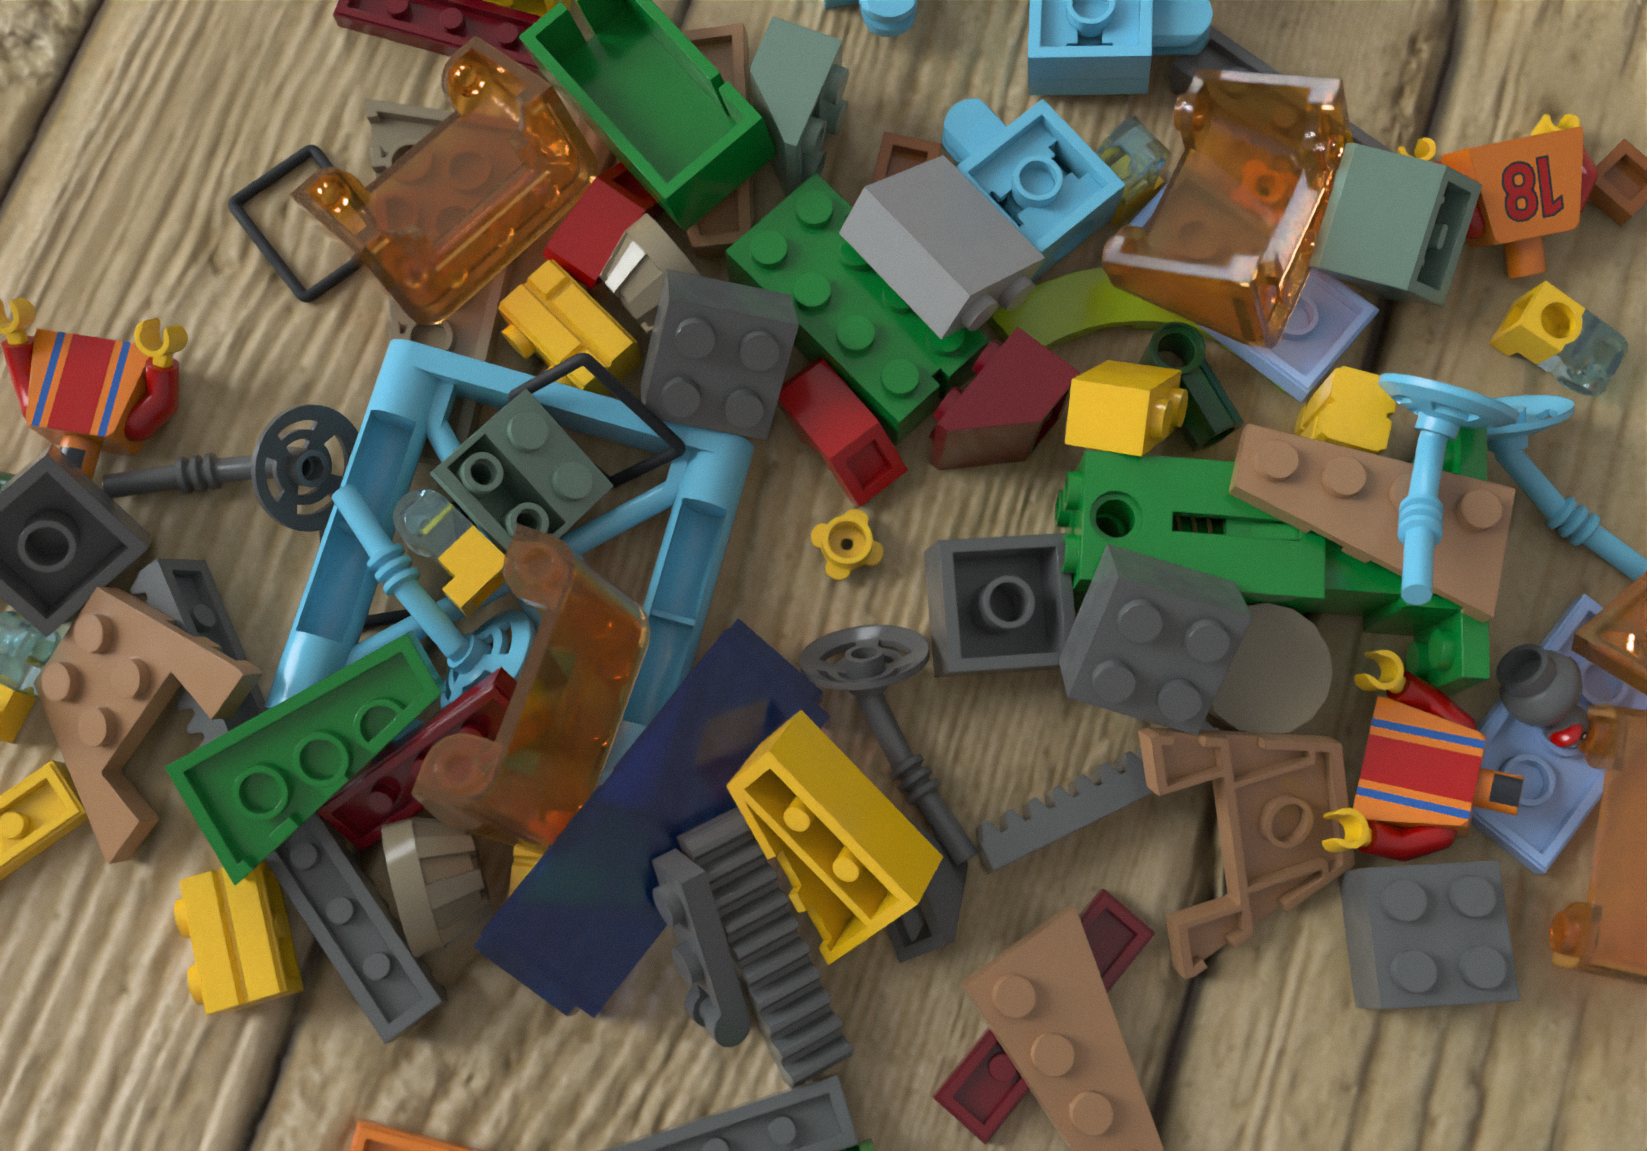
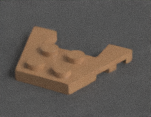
(110, 688)
(1269, 825)

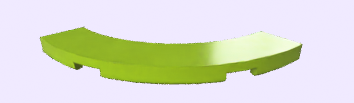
(1080, 305)

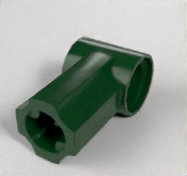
(1209, 409)

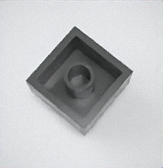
(718, 354)
(60, 540)
(998, 604)
(1153, 639)
(1428, 935)

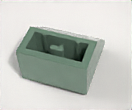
(799, 95)
(1395, 225)
(521, 473)

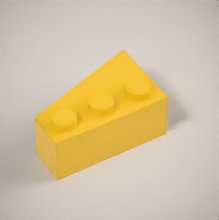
(834, 834)

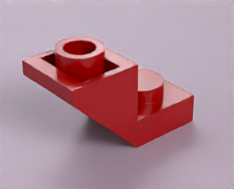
(598, 222)
(842, 430)

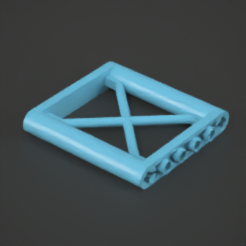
(414, 404)

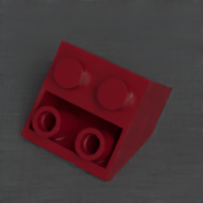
(1005, 407)

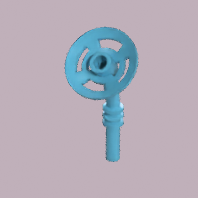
(1440, 415)
(1560, 512)
(469, 654)

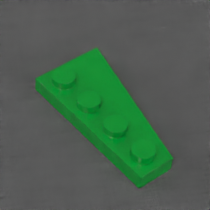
(288, 761)

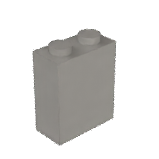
(942, 246)

